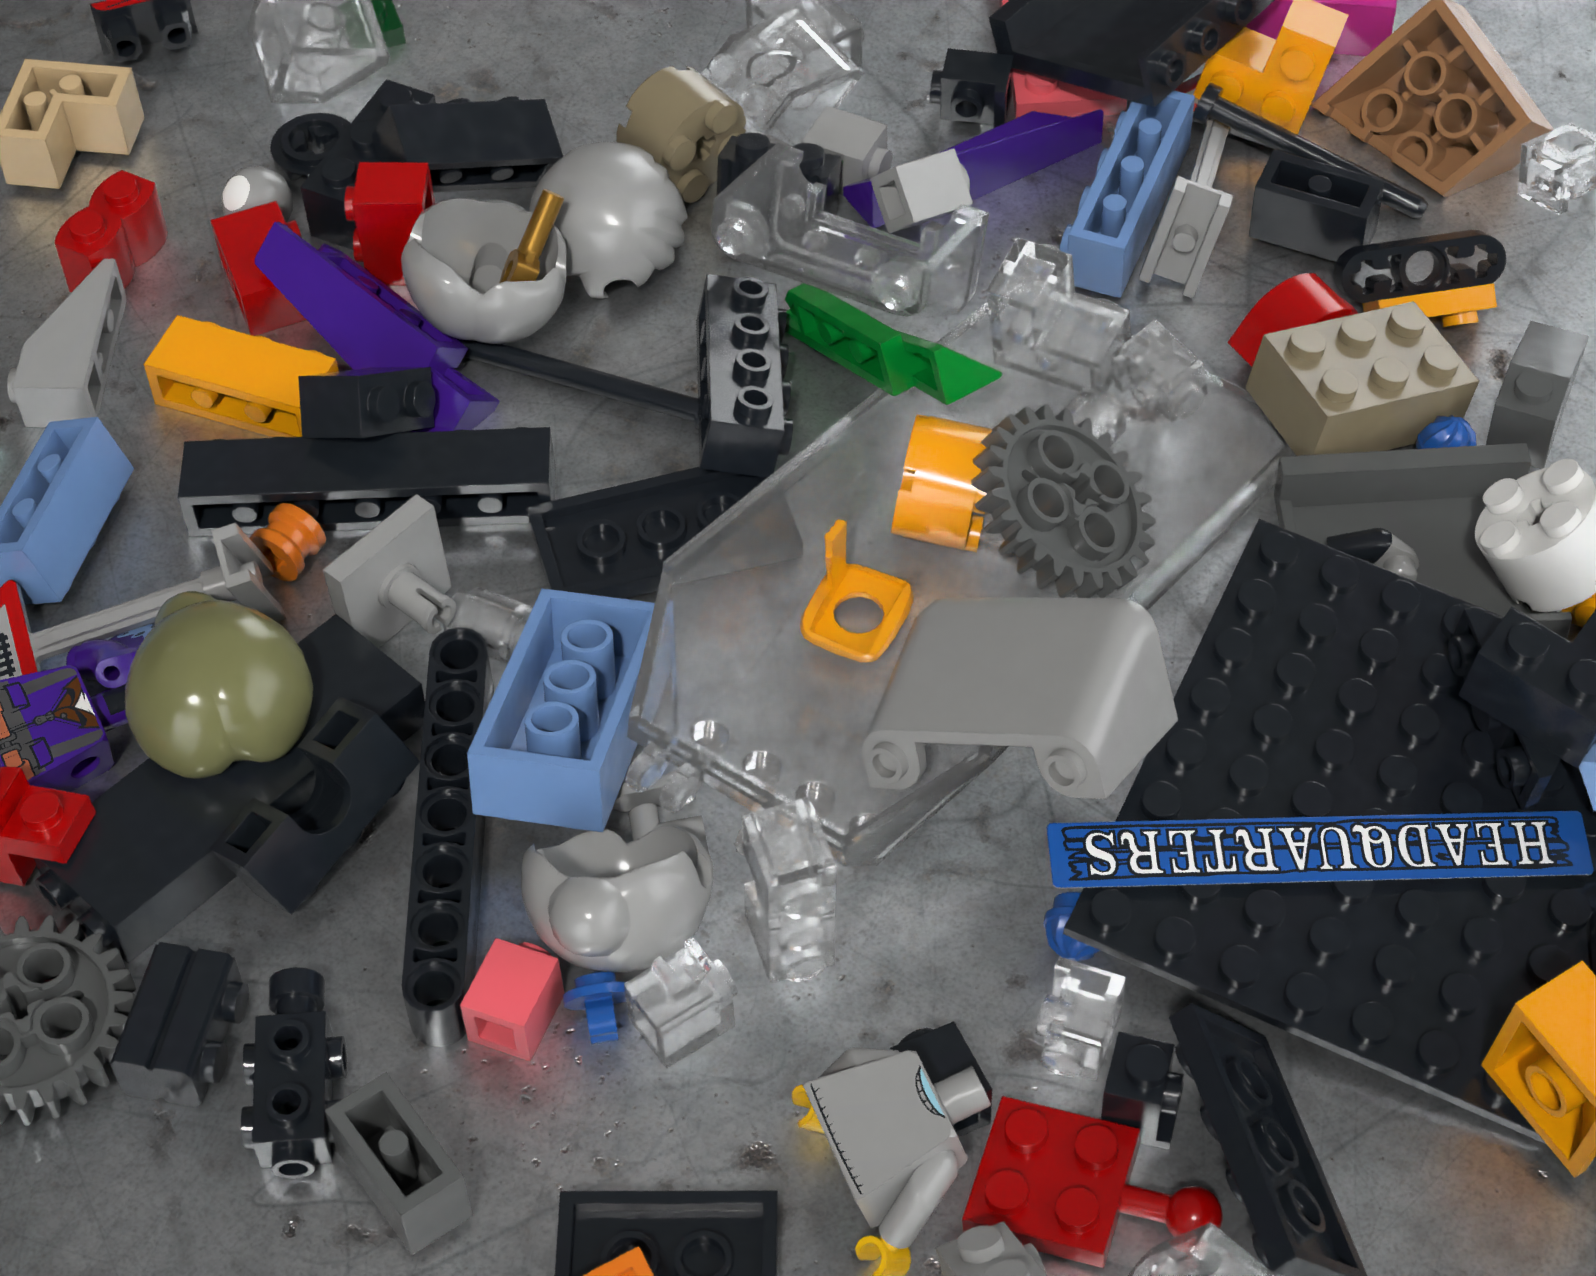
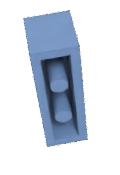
(59, 507)

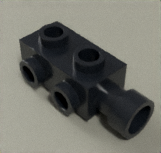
(293, 1067)

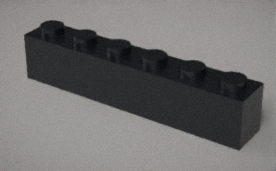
(362, 481)

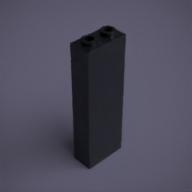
(149, 842)

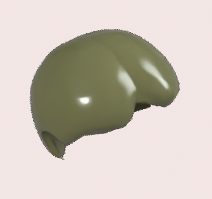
(216, 687)

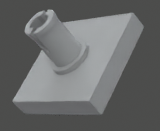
(394, 576)

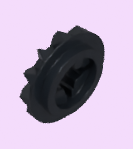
(291, 140)

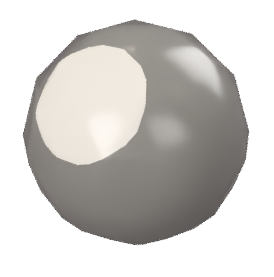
(254, 188)

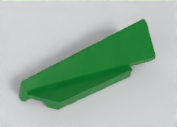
(880, 353)

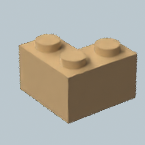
(65, 110)

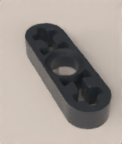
(1376, 255)

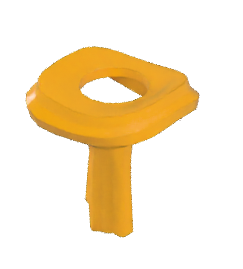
(847, 582)

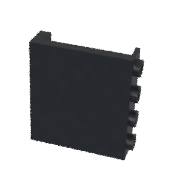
(1119, 45)

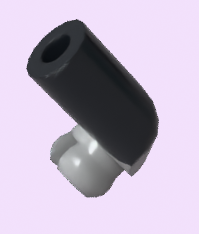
(1378, 548)

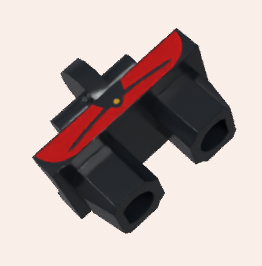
(130, 24)

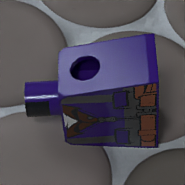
(57, 728)

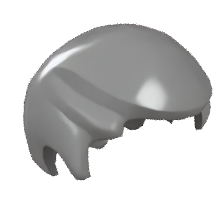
(616, 213)

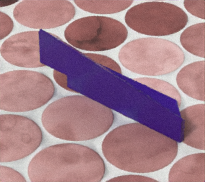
(1003, 155)
(371, 323)

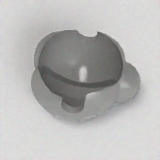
(457, 265)
(615, 900)

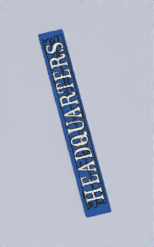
(1318, 849)

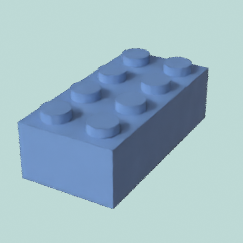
(561, 712)

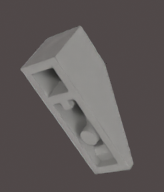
(71, 352)

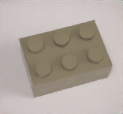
(1359, 381)

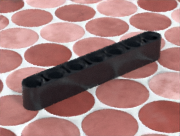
(455, 704)

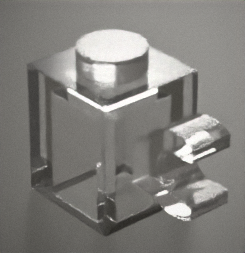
(681, 1002)

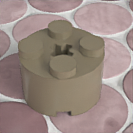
(683, 126)

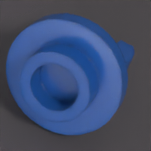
(597, 995)

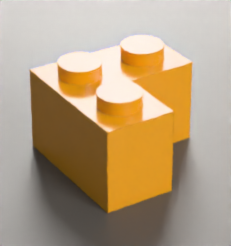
(1277, 74)

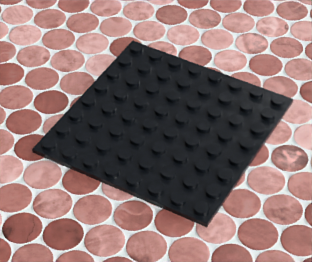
(1340, 699)

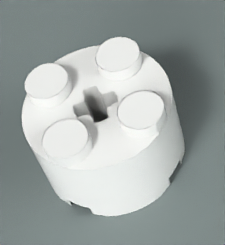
(1542, 535)

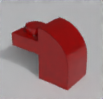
(1288, 305)
(37, 824)

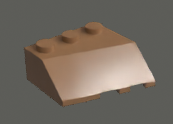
(1438, 101)

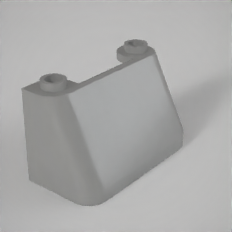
(1040, 673)

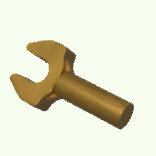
(524, 262)

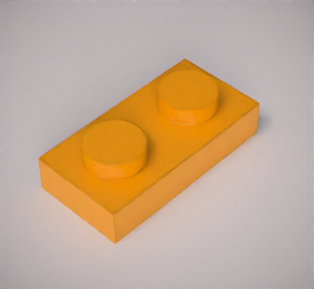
(1453, 305)

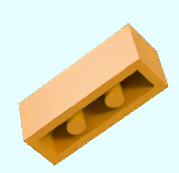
(232, 376)

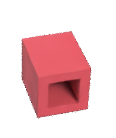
(513, 998)

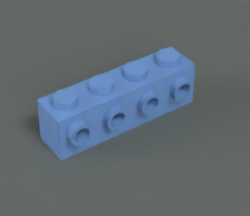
(1128, 193)

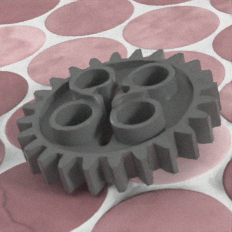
(1063, 502)
(36, 1013)

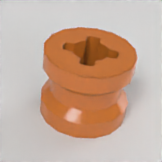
(289, 540)

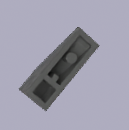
(1537, 389)

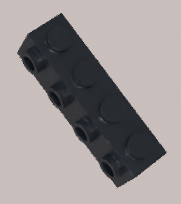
(742, 377)

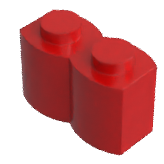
(118, 224)

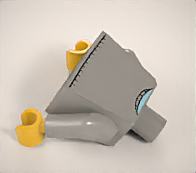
(891, 1140)

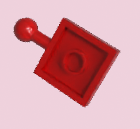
(1067, 1180)

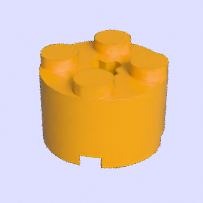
(936, 484)

